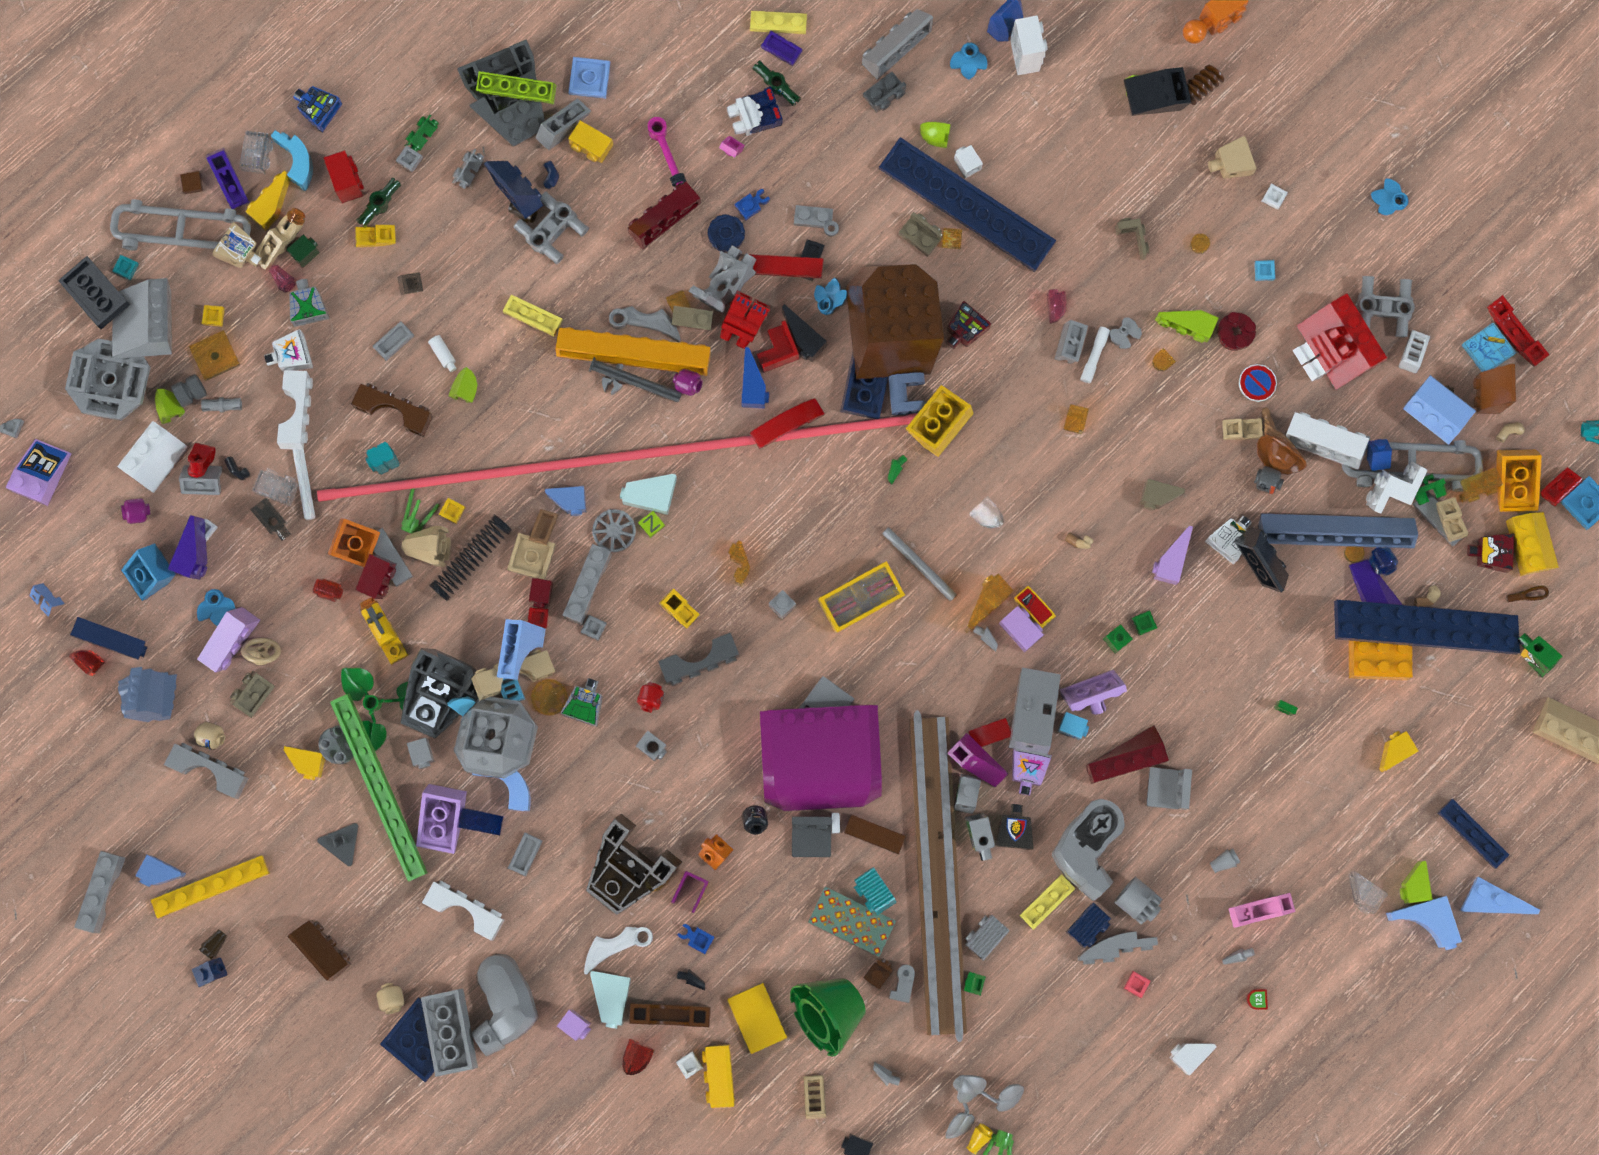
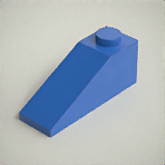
(754, 388)

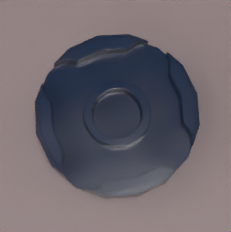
(726, 232)

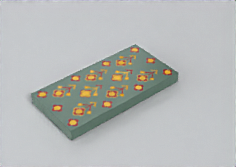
(851, 921)

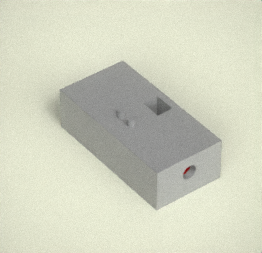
(827, 695)
(1034, 711)

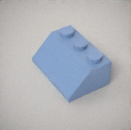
(1439, 409)

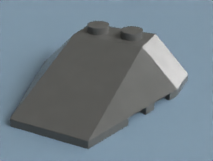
(511, 61)
(431, 685)

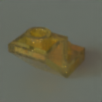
(738, 555)

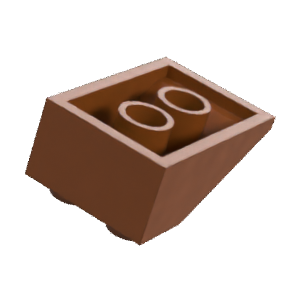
(1495, 390)

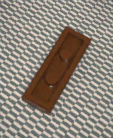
(874, 834)

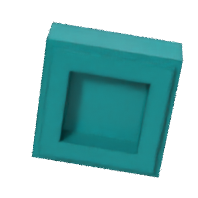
(125, 267)

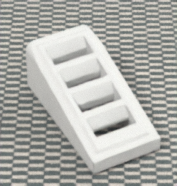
(1410, 362)

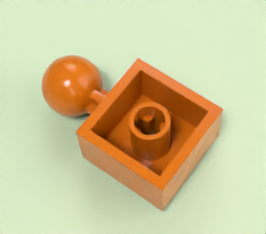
(1214, 18)

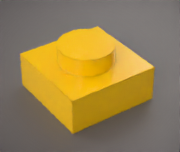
(213, 315)
(452, 510)

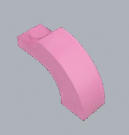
(1261, 910)

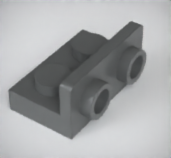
(884, 92)

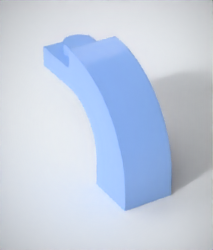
(518, 792)

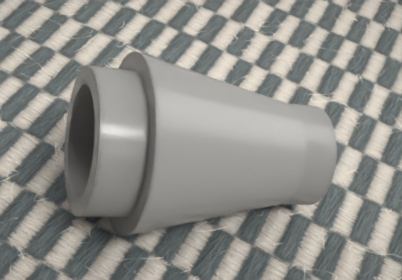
(1225, 861)

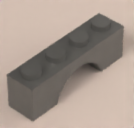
(722, 651)

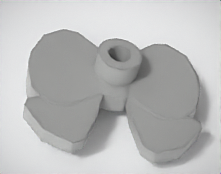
(1118, 336)

